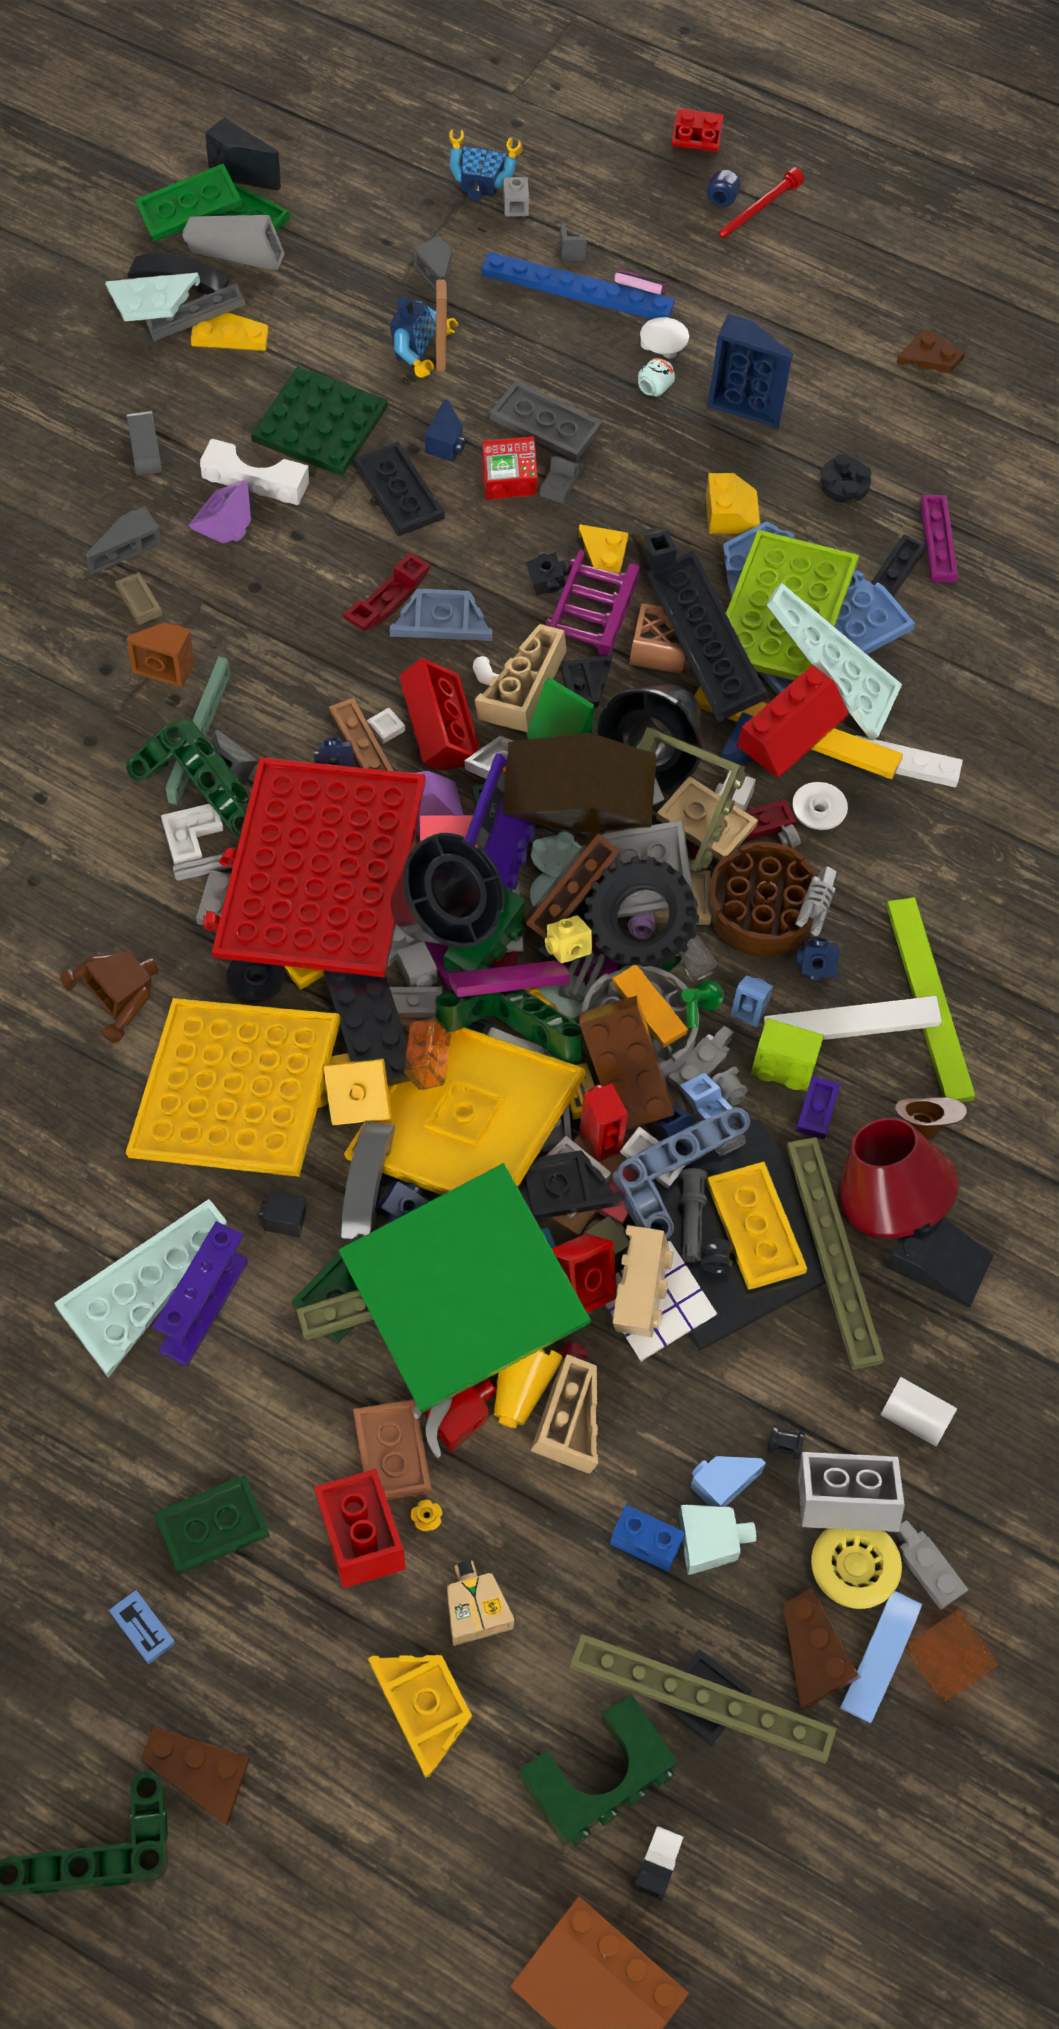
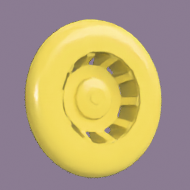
(856, 1566)

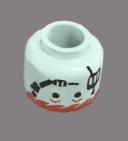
(656, 377)

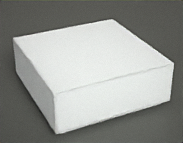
(386, 725)

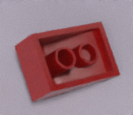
(360, 1528)

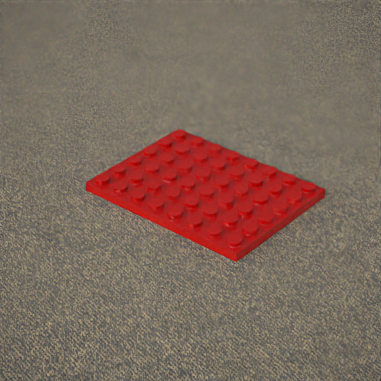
(319, 867)

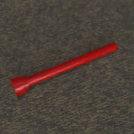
(792, 180)

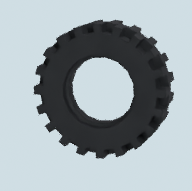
(622, 882)

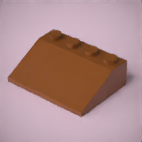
(596, 1978)

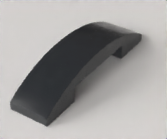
(169, 264)

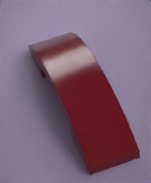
(390, 595)

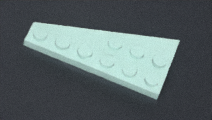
(862, 683)

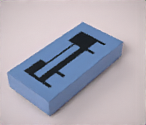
(142, 1627)

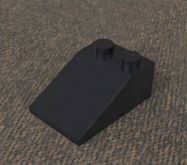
(244, 155)
(942, 1260)

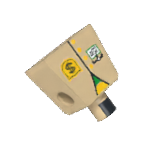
(476, 1606)

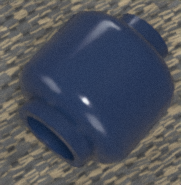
(723, 188)

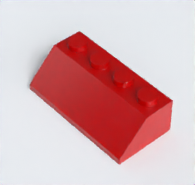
(439, 715)
(793, 722)

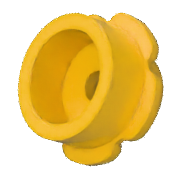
(423, 1523)

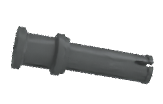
(692, 1202)

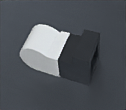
(658, 1864)

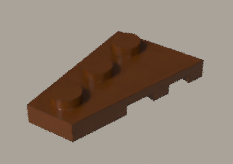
(816, 1649)
(198, 1770)

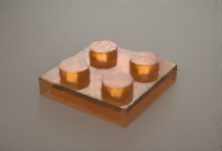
(951, 1656)

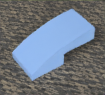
(705, 1097)

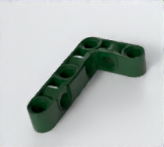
(199, 762)
(522, 1013)
(107, 1864)

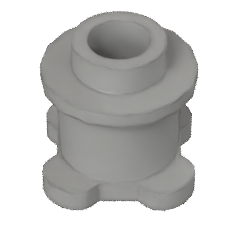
(730, 1086)

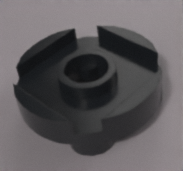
(845, 467)

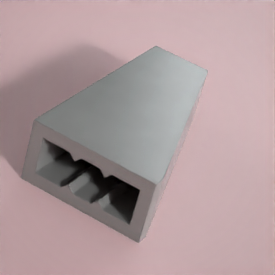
(235, 239)

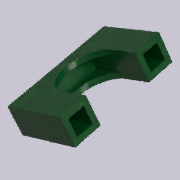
(574, 1812)

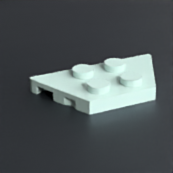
(151, 295)

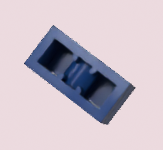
(647, 1538)

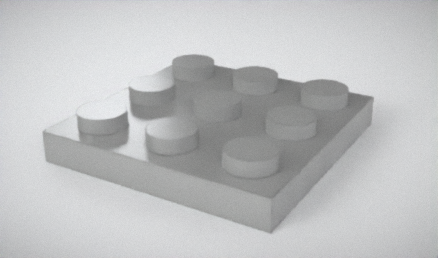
(661, 841)

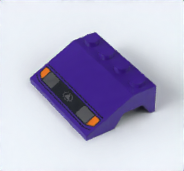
(500, 835)

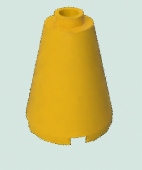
(522, 1386)

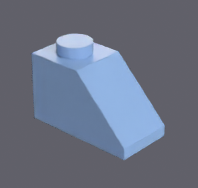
(724, 1478)

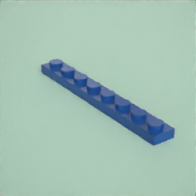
(577, 286)

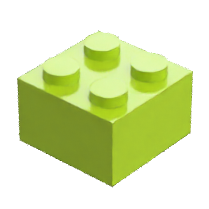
(786, 1054)

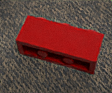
(603, 1122)

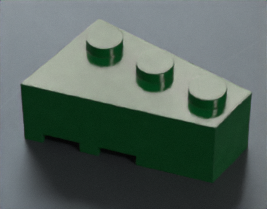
(494, 948)

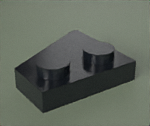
(587, 676)

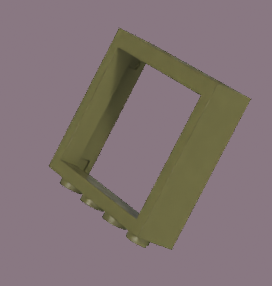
(735, 781)

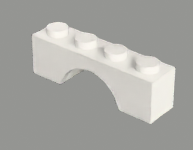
(282, 481)

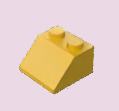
(730, 504)

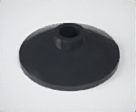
(242, 973)

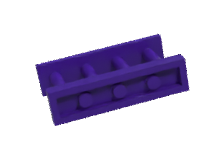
(201, 1294)

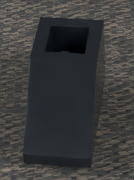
(654, 547)

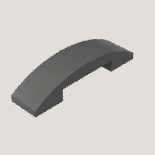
(365, 1178)

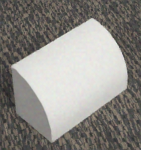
(918, 1411)

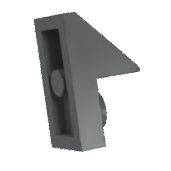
(560, 479)

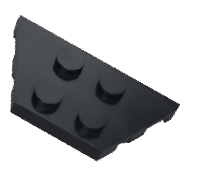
(565, 1186)

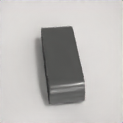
(144, 443)

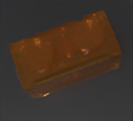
(427, 1054)

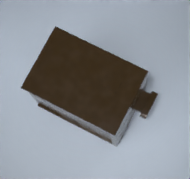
(579, 783)

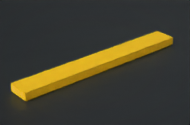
(837, 745)

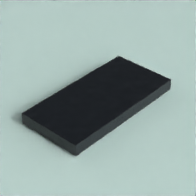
(398, 488)

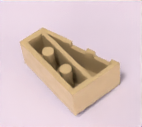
(569, 1418)

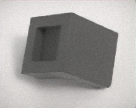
(572, 248)

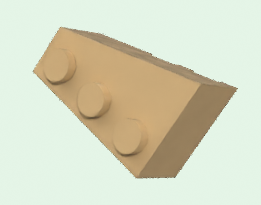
(642, 1282)

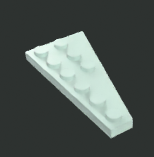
(128, 1295)

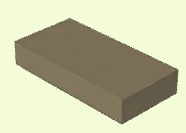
(138, 598)

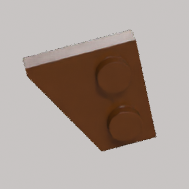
(931, 353)

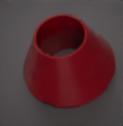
(895, 1180)

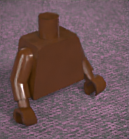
(117, 983)

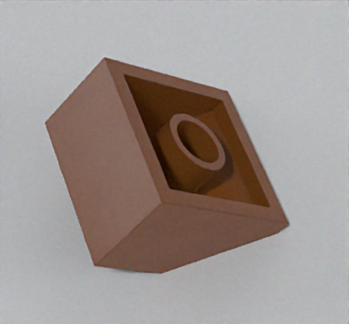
(162, 653)

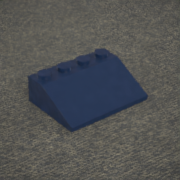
(749, 372)

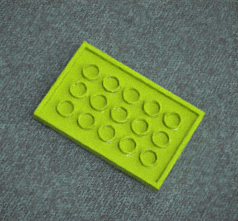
(811, 572)

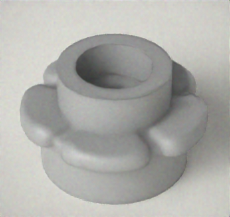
(789, 836)

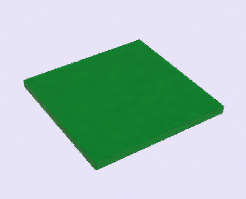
(463, 1287)

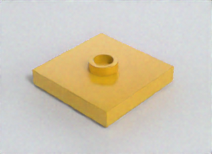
(357, 1092)

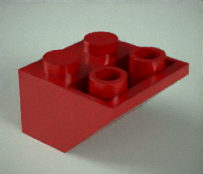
(697, 130)

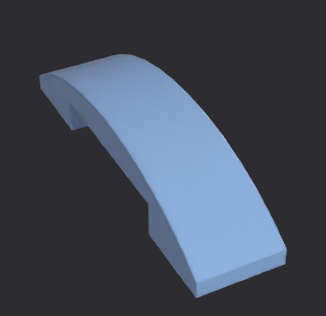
(881, 1656)

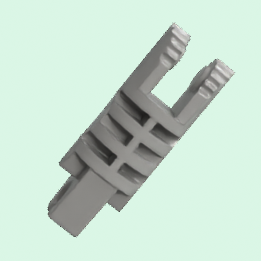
(817, 900)

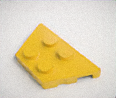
(423, 1704)

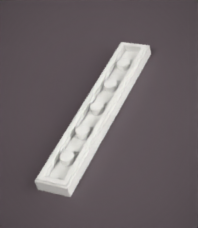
(867, 1018)

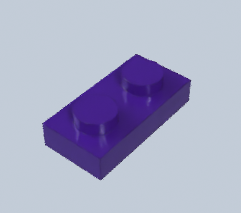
(818, 1107)

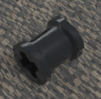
(786, 1442)

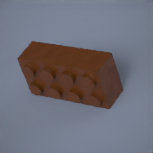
(627, 1059)

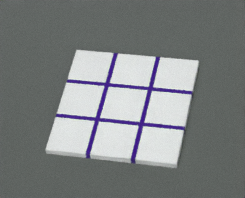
(682, 1309)

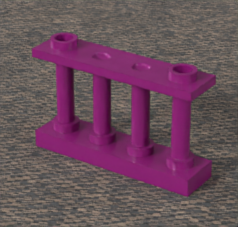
(618, 601)

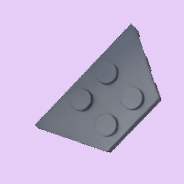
(441, 616)

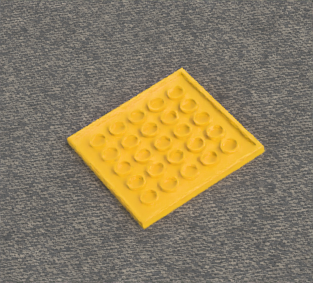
(234, 1087)

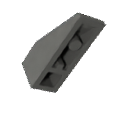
(126, 538)

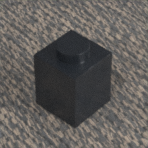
(283, 1214)

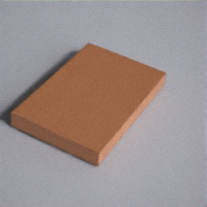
(393, 1446)

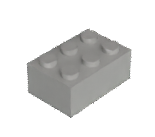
(850, 1492)

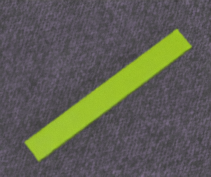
(925, 982)

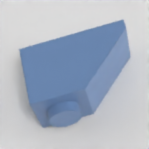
(751, 1000)

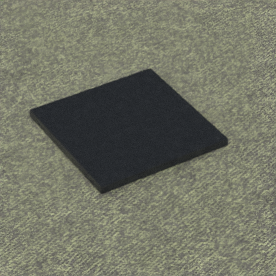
(728, 1291)

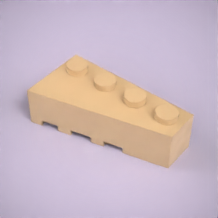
(516, 691)

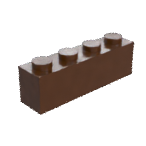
(572, 883)

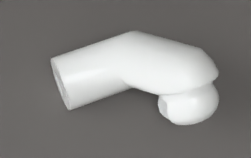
(483, 670)

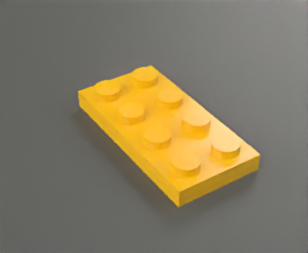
(756, 1225)

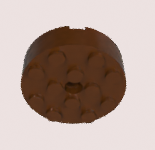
(759, 897)

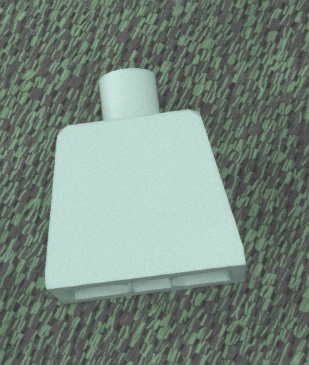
(712, 1536)

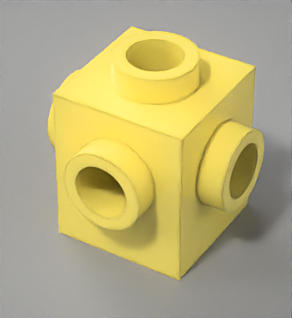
(568, 939)

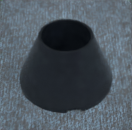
(630, 714)
(464, 884)

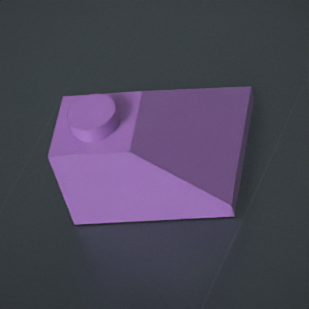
(224, 514)
(439, 798)

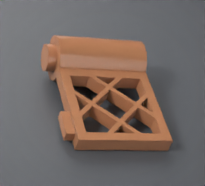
(659, 651)

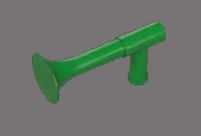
(708, 996)

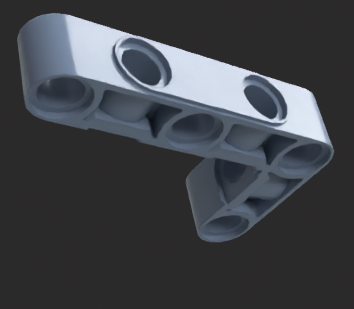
(642, 1196)

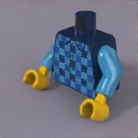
(481, 169)
(413, 331)

